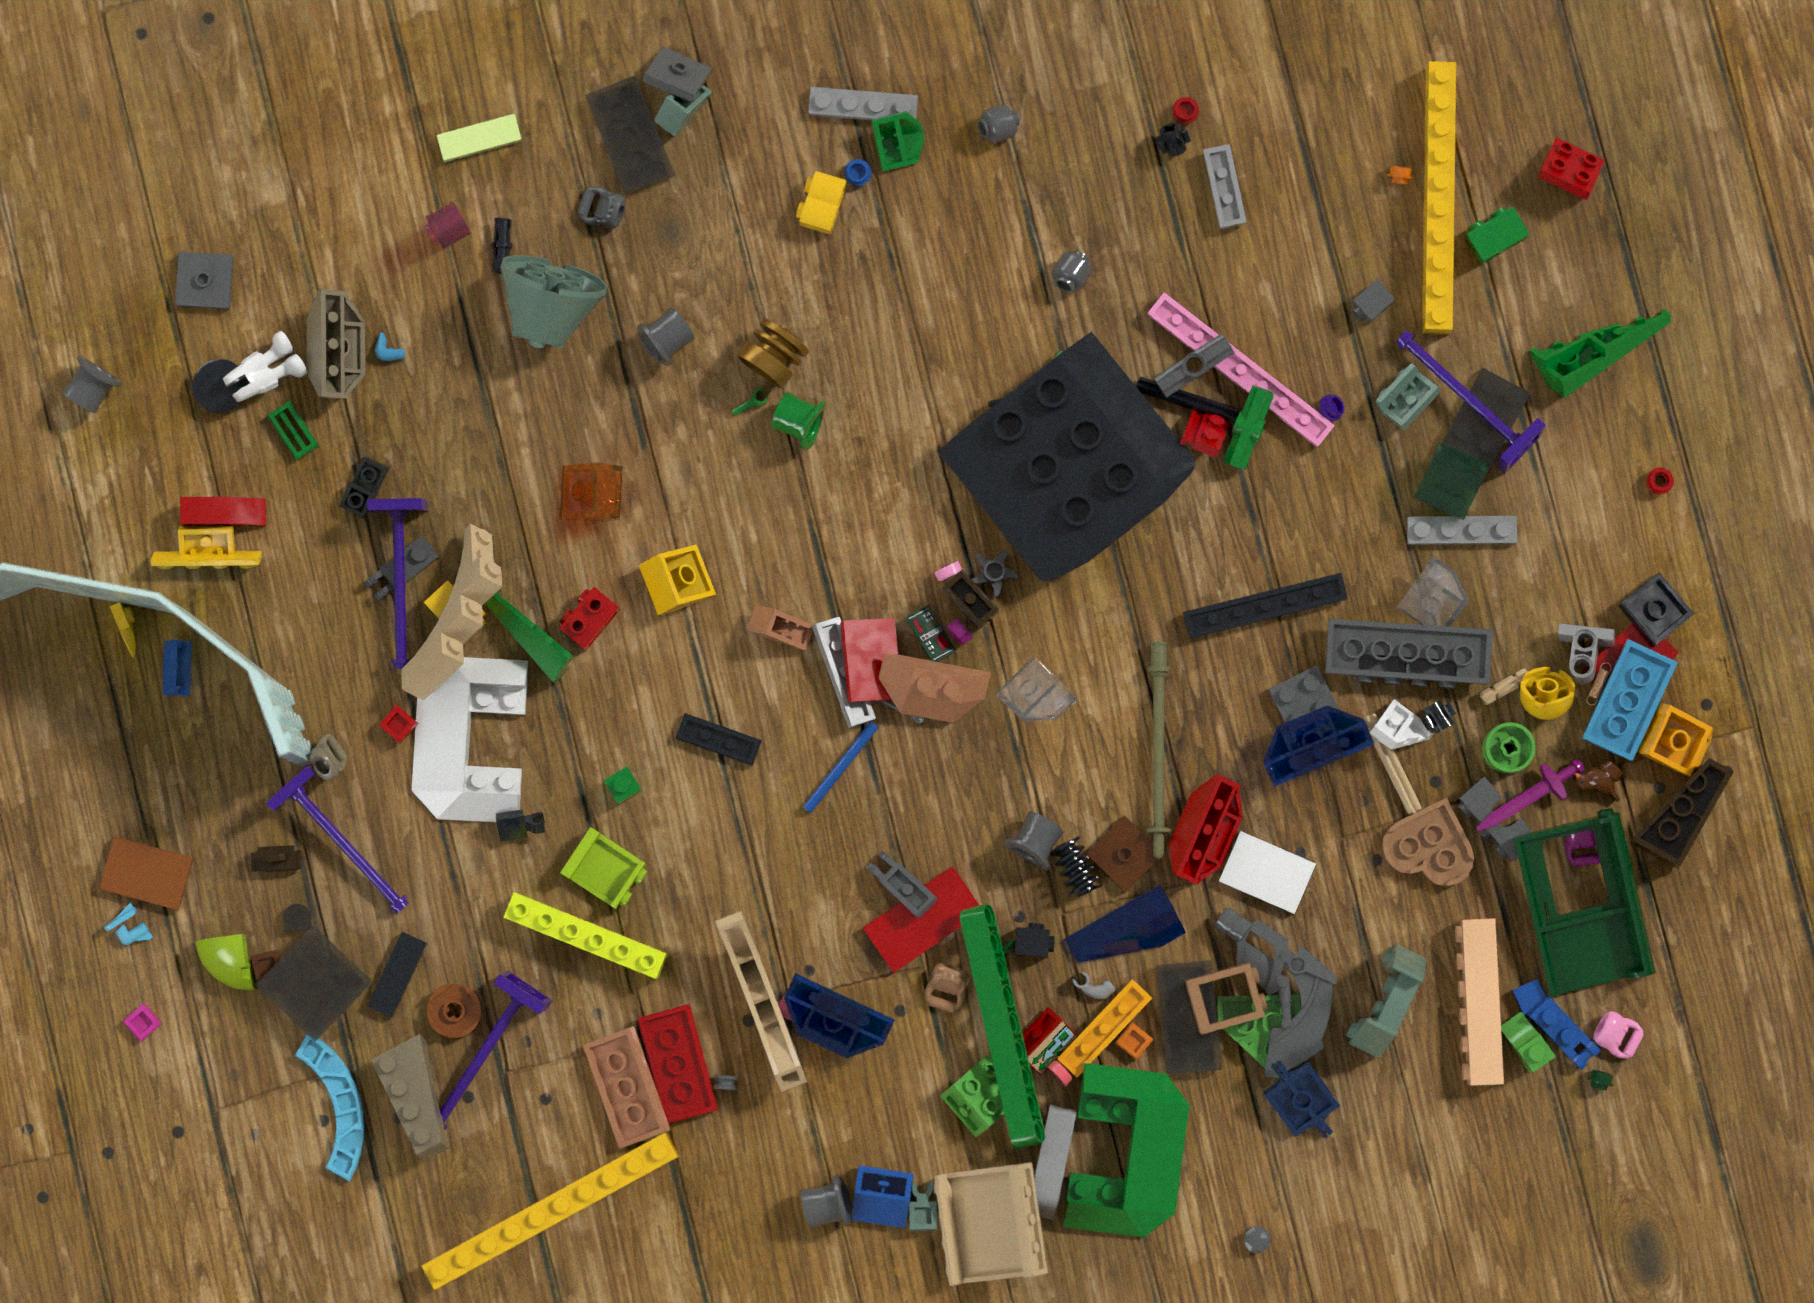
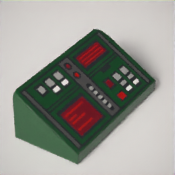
(930, 634)

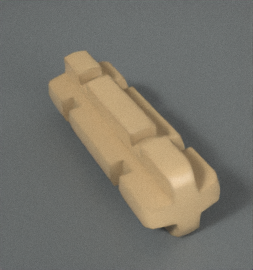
(1503, 687)

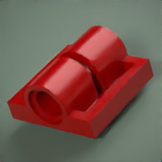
(1571, 168)

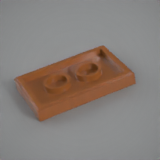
(146, 873)

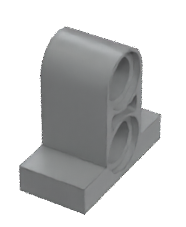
(1585, 656)

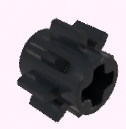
(1173, 139)
(1438, 716)

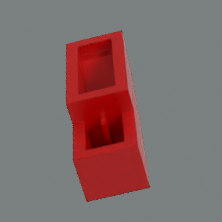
(222, 511)

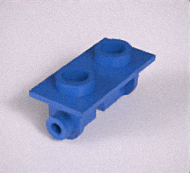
(177, 668)

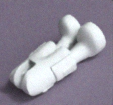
(257, 371)

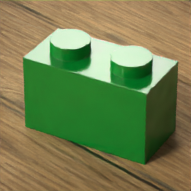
(1496, 235)

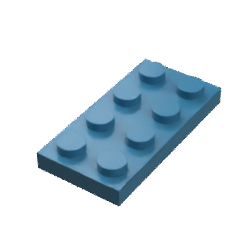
(1629, 700)

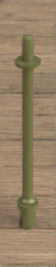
(1158, 671)

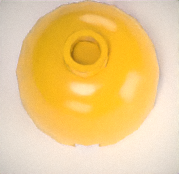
(1546, 693)

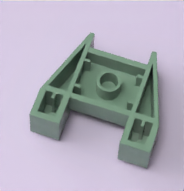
(1377, 1034)

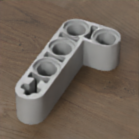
(1053, 1159)

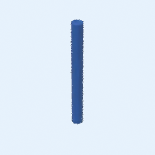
(840, 767)

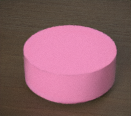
(948, 571)

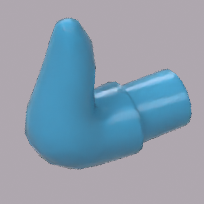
(387, 354)

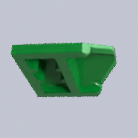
(898, 140)

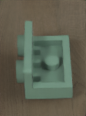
(1407, 396)

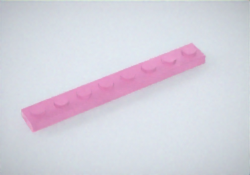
(1242, 370)

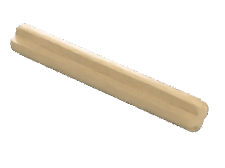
(1394, 770)

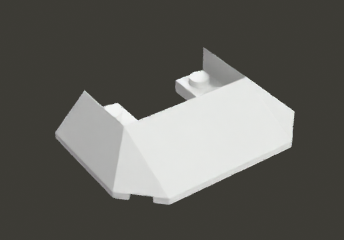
(443, 738)

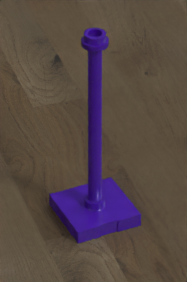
(1517, 443)
(397, 509)
(295, 791)
(521, 995)

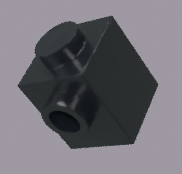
(1034, 941)

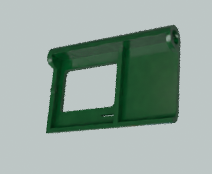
(1596, 941)

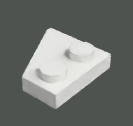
(1400, 727)

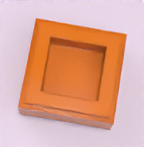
(1134, 1041)

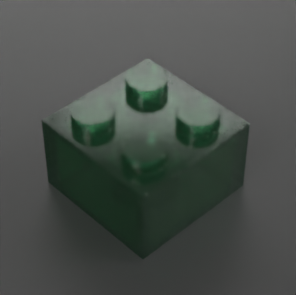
(1451, 480)

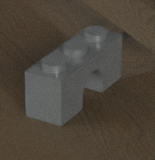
(1478, 804)

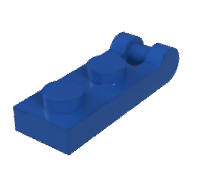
(1563, 1032)

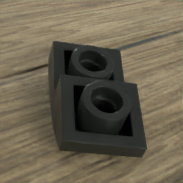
(364, 486)

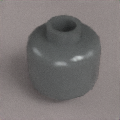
(998, 123)
(1071, 271)

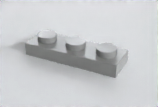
(1224, 186)

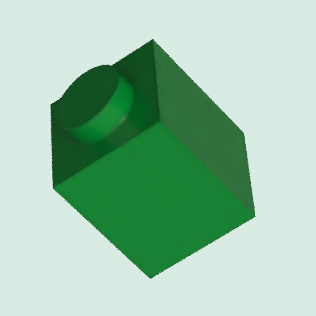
(623, 785)

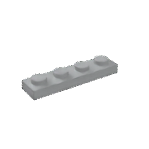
(859, 104)
(1453, 530)
(830, 643)

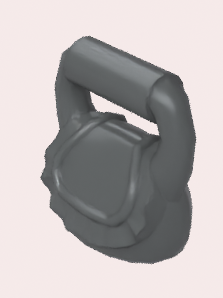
(608, 211)

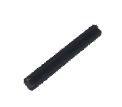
(1189, 400)

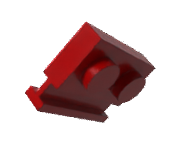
(1205, 433)

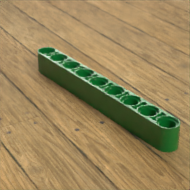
(1002, 1026)

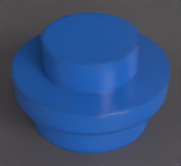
(857, 172)

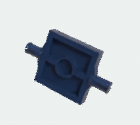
(1301, 1099)

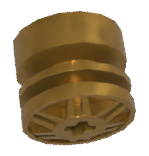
(773, 353)

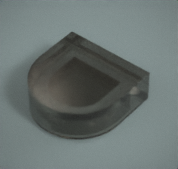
(297, 918)

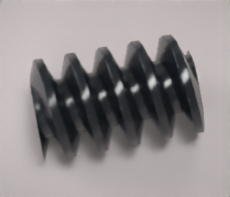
(1075, 868)

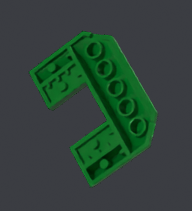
(1154, 1152)

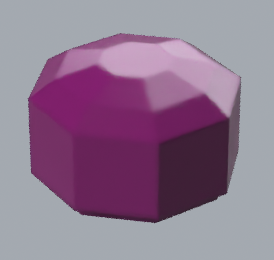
(959, 632)

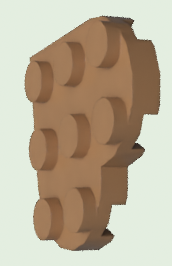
(1431, 844)

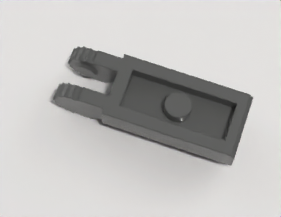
(416, 558)
(904, 886)

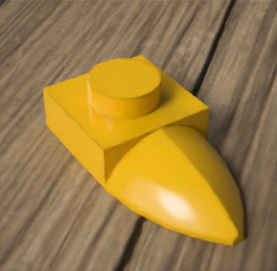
(124, 618)

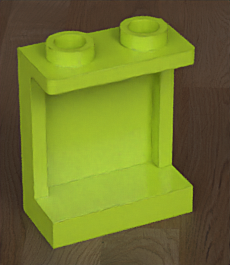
(604, 869)

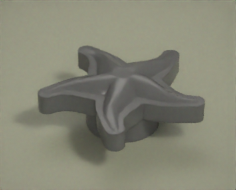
(994, 572)

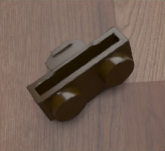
(276, 859)

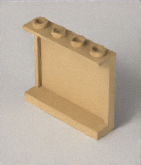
(990, 1224)

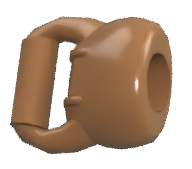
(949, 980)

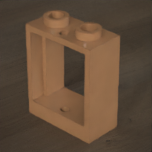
(1198, 1005)

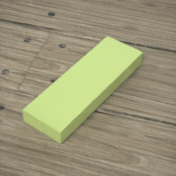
(479, 138)

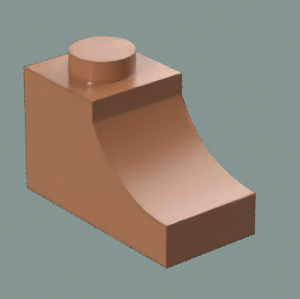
(780, 627)

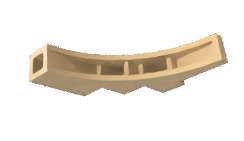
(462, 616)
(761, 1001)

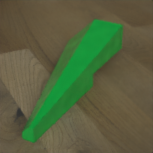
(1577, 362)
(541, 647)

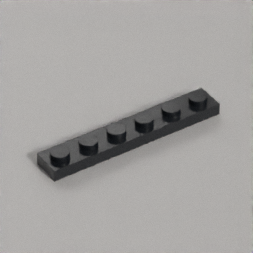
(1265, 605)

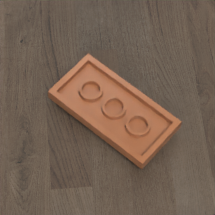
(626, 1087)

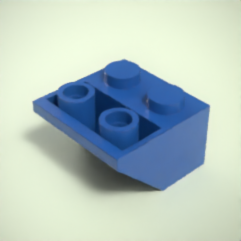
(882, 1196)

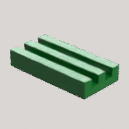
(305, 449)

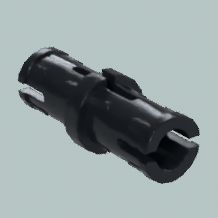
(501, 244)

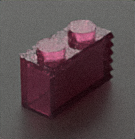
(446, 225)

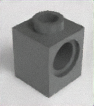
(1372, 302)

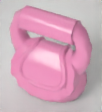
(1611, 1032)

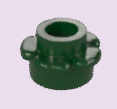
(1601, 1080)

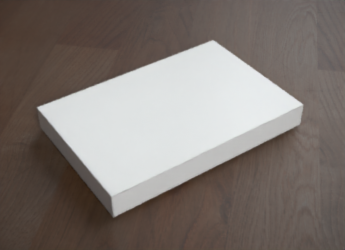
(1267, 872)

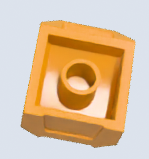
(1676, 740)

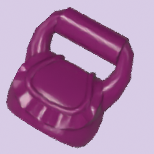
(1577, 841)

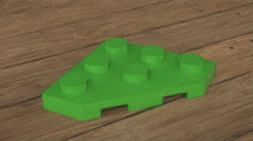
(1255, 1034)

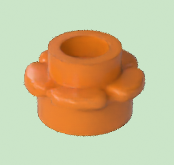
(1400, 174)

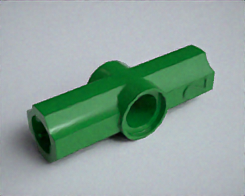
(1248, 427)

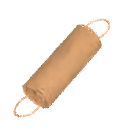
(1598, 683)

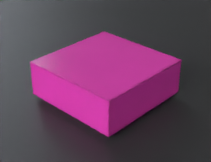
(142, 1022)

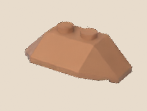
(932, 687)

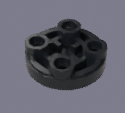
(211, 389)

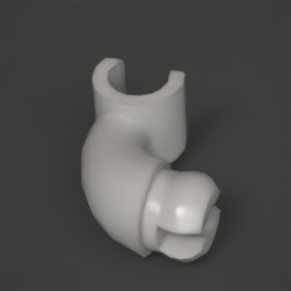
(1097, 992)

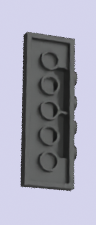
(1408, 653)

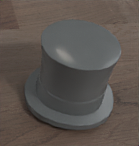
(665, 336)
(89, 385)
(1035, 839)
(827, 1203)

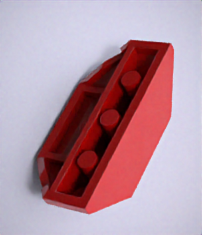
(1206, 829)

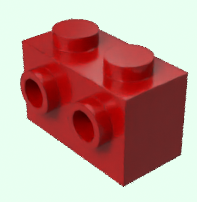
(588, 618)

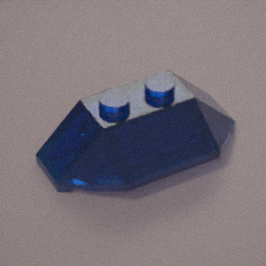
(1314, 743)
(834, 1019)

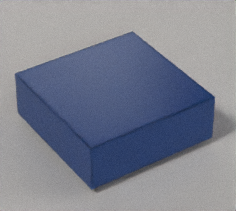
(1528, 996)

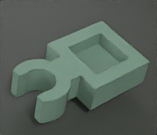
(922, 1213)

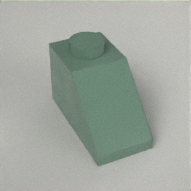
(678, 113)

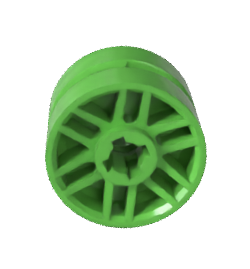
(1520, 742)

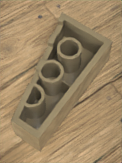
(412, 1091)

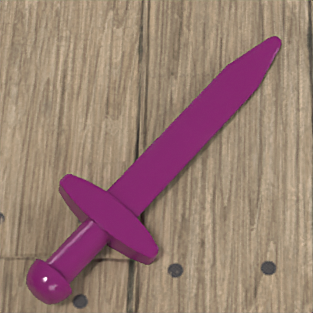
(1551, 782)

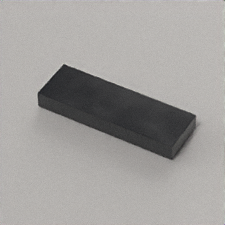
(718, 739)
(397, 974)

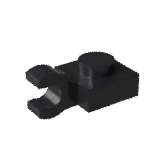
(515, 825)

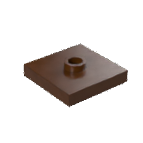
(1123, 854)

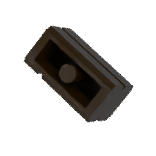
(970, 599)

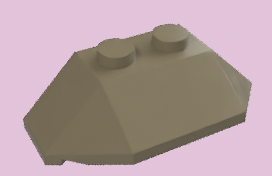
(335, 345)

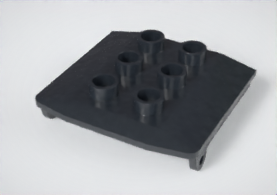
(1069, 460)

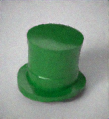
(799, 419)

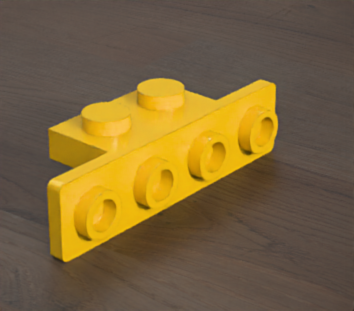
(206, 547)

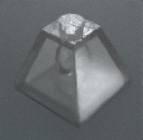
(1434, 596)
(1036, 693)

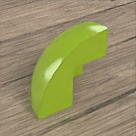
(227, 960)

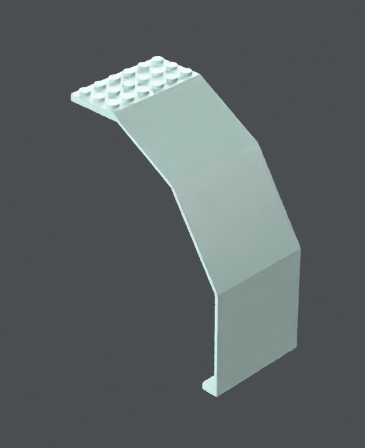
(272, 696)

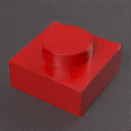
(398, 724)

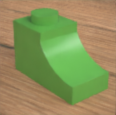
(1526, 1042)

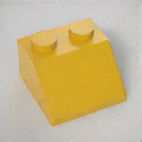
(677, 579)

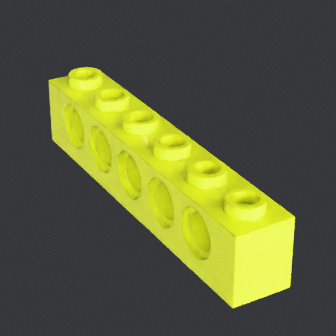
(585, 935)

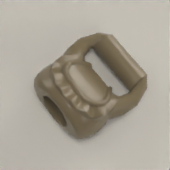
(328, 758)

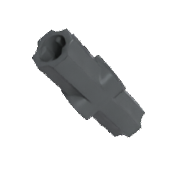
(1178, 374)

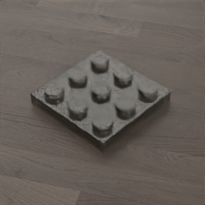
(314, 983)

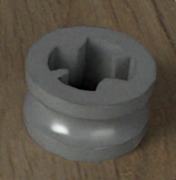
(726, 1082)

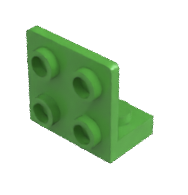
(976, 1097)

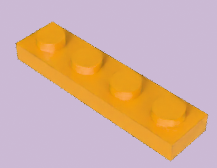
(1104, 1028)

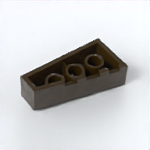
(1681, 819)

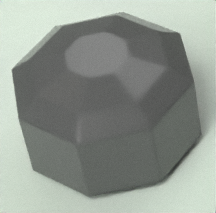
(1257, 1239)

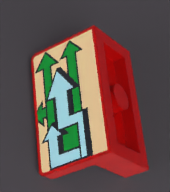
(1047, 1040)

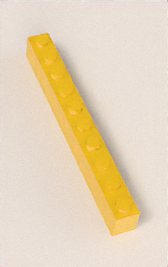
(1439, 198)
(550, 1211)

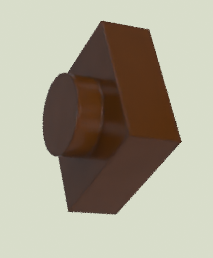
(263, 963)

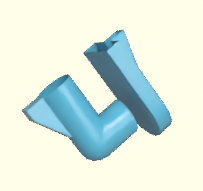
(127, 937)

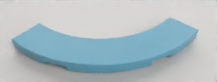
(346, 1104)

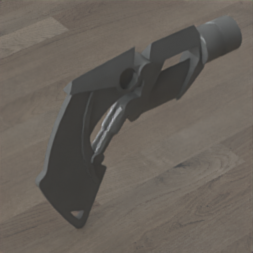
(1297, 1037)

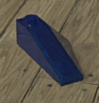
(1134, 927)

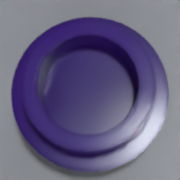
(1331, 407)

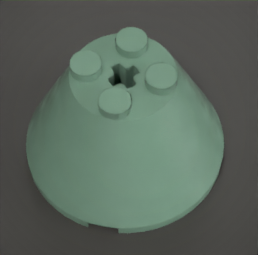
(548, 300)

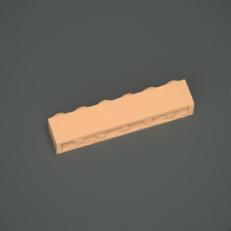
(1480, 1001)

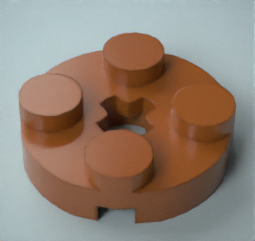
(457, 995)

